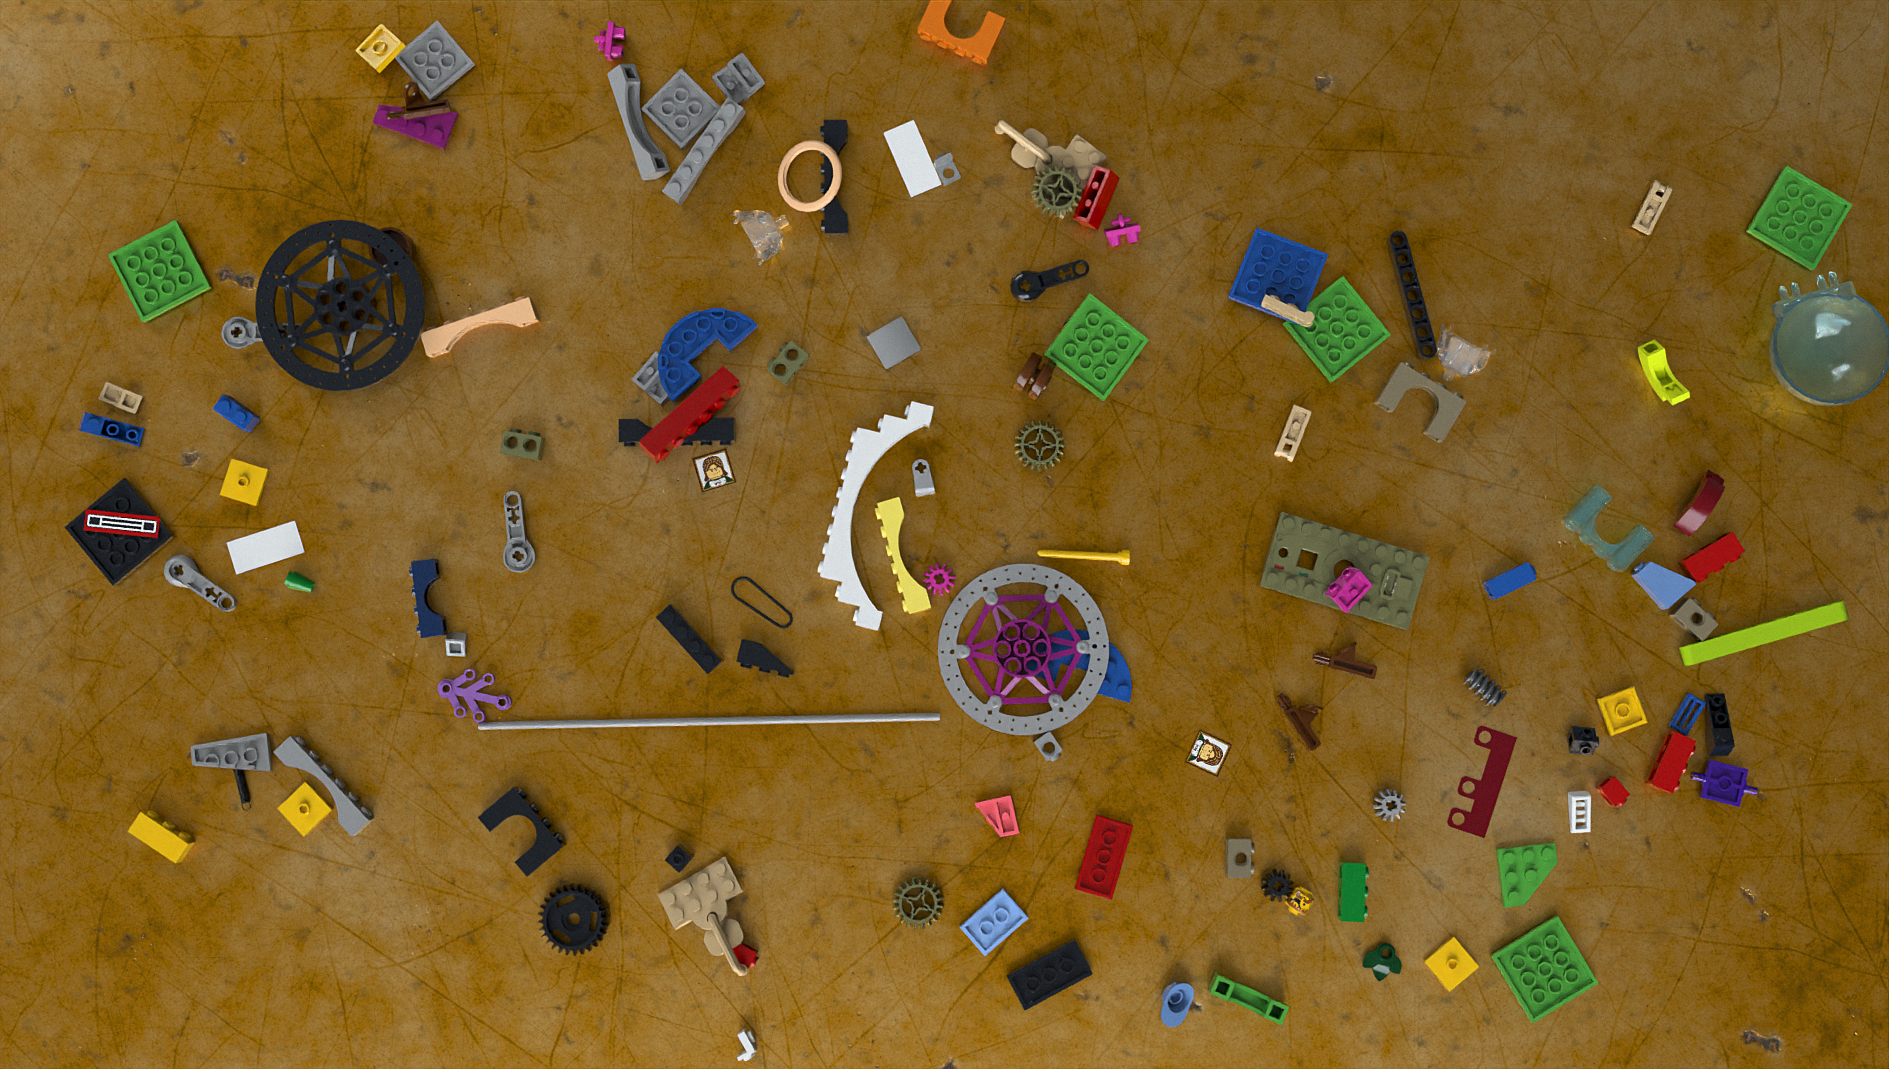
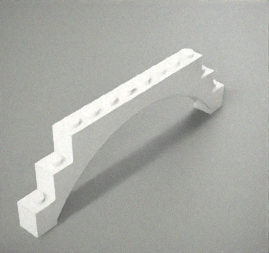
(866, 451)

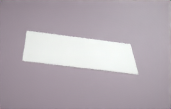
(912, 158)
(265, 547)

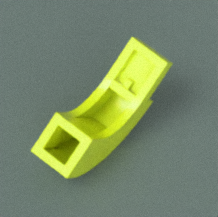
(1656, 368)

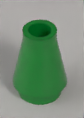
(298, 582)

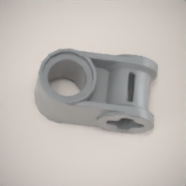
(923, 481)

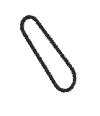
(764, 592)

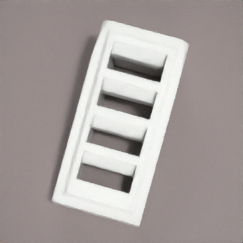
(1572, 804)

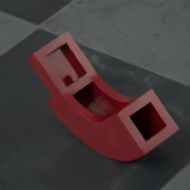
(1701, 505)

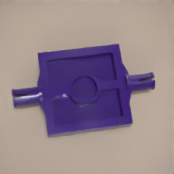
(1723, 783)

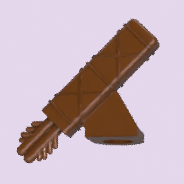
(417, 107)
(1346, 662)
(1300, 720)

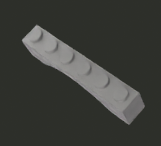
(626, 89)
(718, 129)
(350, 813)

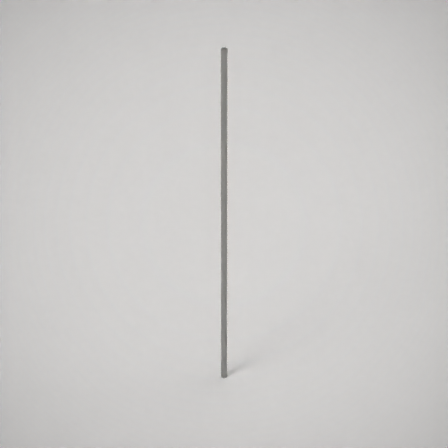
(709, 721)

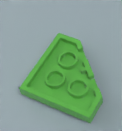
(1524, 870)

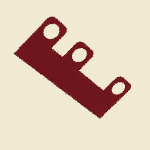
(1489, 787)

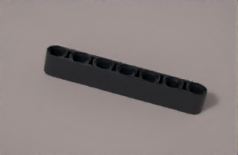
(1413, 286)

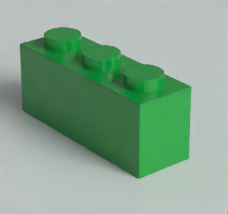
(1352, 891)

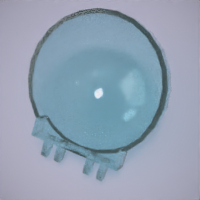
(1828, 343)

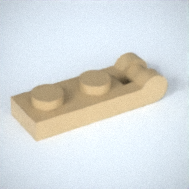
(1652, 207)
(1288, 310)
(1293, 432)

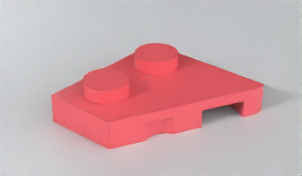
(1000, 814)

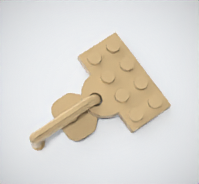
(1033, 151)
(698, 899)

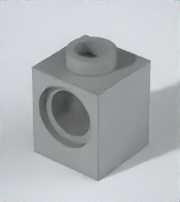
(1048, 737)

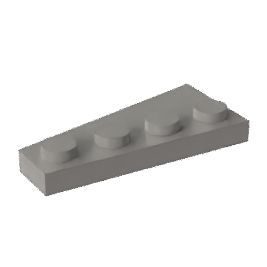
(238, 753)

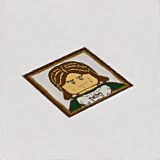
(714, 470)
(1208, 753)

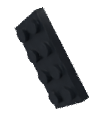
(1049, 974)

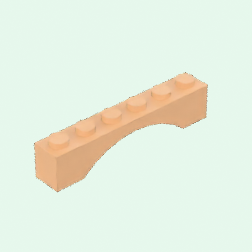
(441, 339)

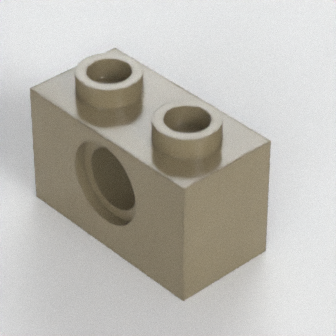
(1683, 614)
(1236, 846)

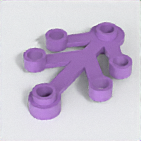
(470, 694)

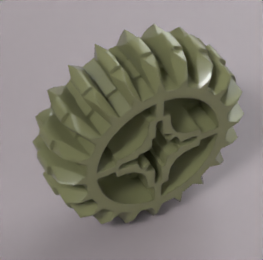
(1063, 192)
(1048, 445)
(909, 898)

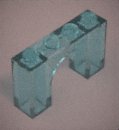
(1582, 520)

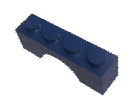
(424, 575)

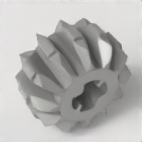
(1388, 797)

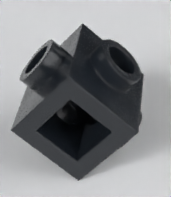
(1582, 740)

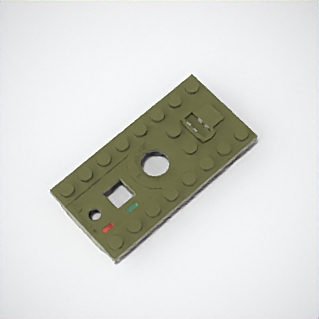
(1390, 569)

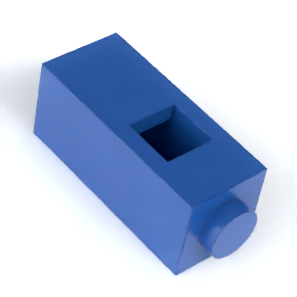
(1510, 580)

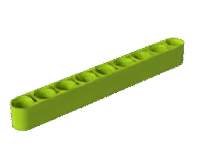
(1764, 633)

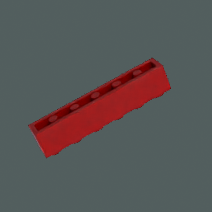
(690, 414)

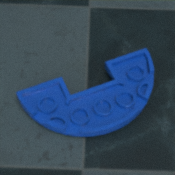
(690, 338)
(1117, 677)

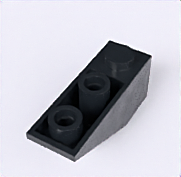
(758, 655)
(1718, 726)

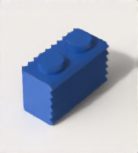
(236, 413)

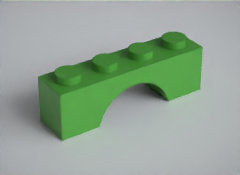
(1249, 998)

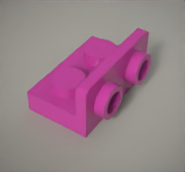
(1348, 588)

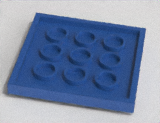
(1277, 269)

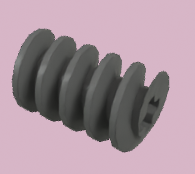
(1485, 687)

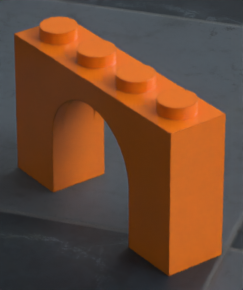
(977, 47)

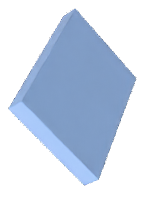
(994, 922)

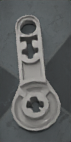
(249, 330)
(516, 537)
(195, 581)

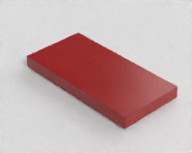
(1103, 857)

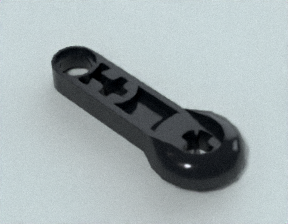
(1043, 280)

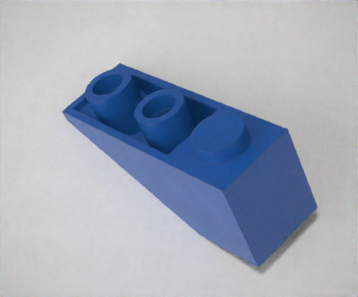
(111, 429)

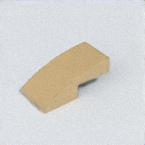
(120, 397)

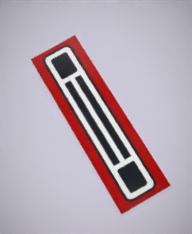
(121, 523)

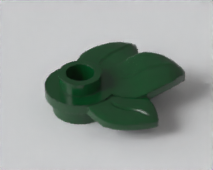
(1381, 964)

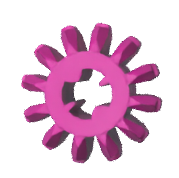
(933, 581)

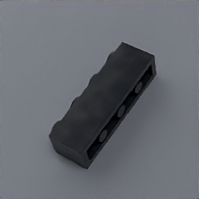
(689, 639)

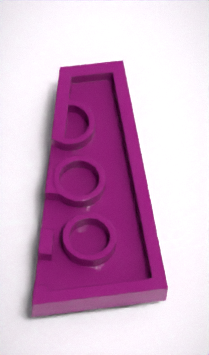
(428, 129)

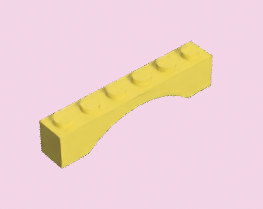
(892, 517)

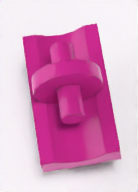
(613, 32)
(1131, 230)

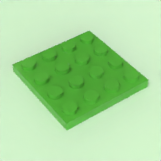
(1799, 217)
(159, 271)
(1341, 330)
(1096, 347)
(1544, 969)

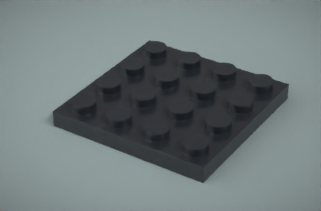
(118, 553)

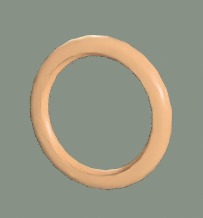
(783, 169)

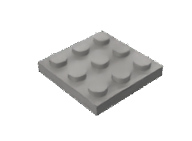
(434, 60)
(681, 109)

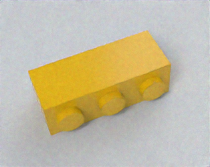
(161, 836)

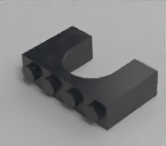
(547, 840)

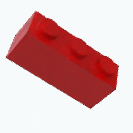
(1096, 197)
(1712, 557)
(1671, 762)

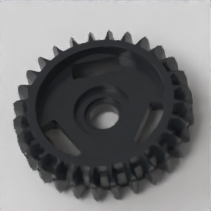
(579, 933)

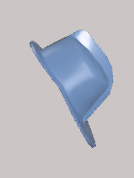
(1176, 1003)

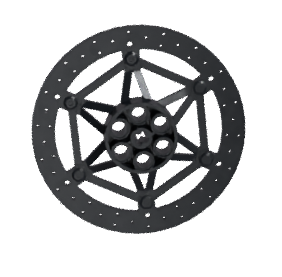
(268, 288)

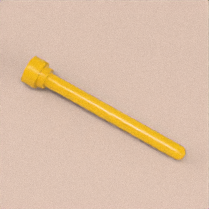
(1122, 556)

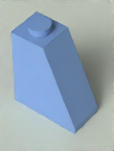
(1661, 584)

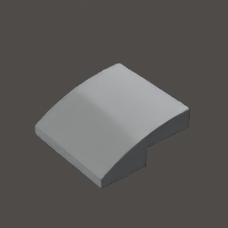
(738, 79)
(893, 343)
(649, 380)

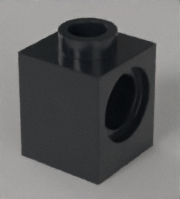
(679, 858)

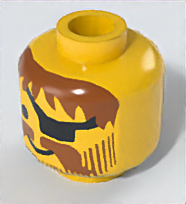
(1299, 900)

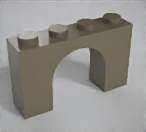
(1447, 404)

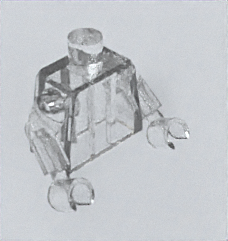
(762, 231)
(1460, 355)

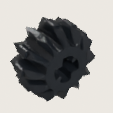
(1282, 889)

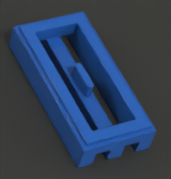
(1678, 727)

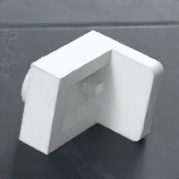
(747, 1039)

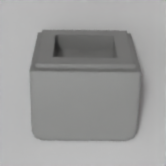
(456, 644)

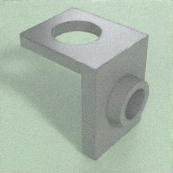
(946, 161)

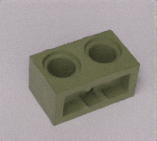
(792, 365)
(521, 449)

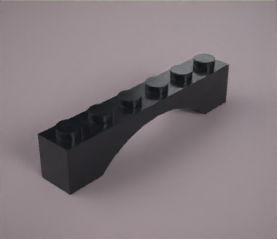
(835, 218)
(717, 430)

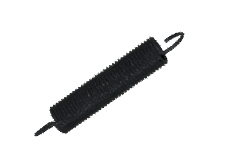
(241, 787)

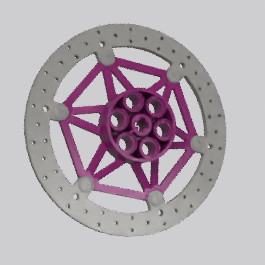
(1078, 648)

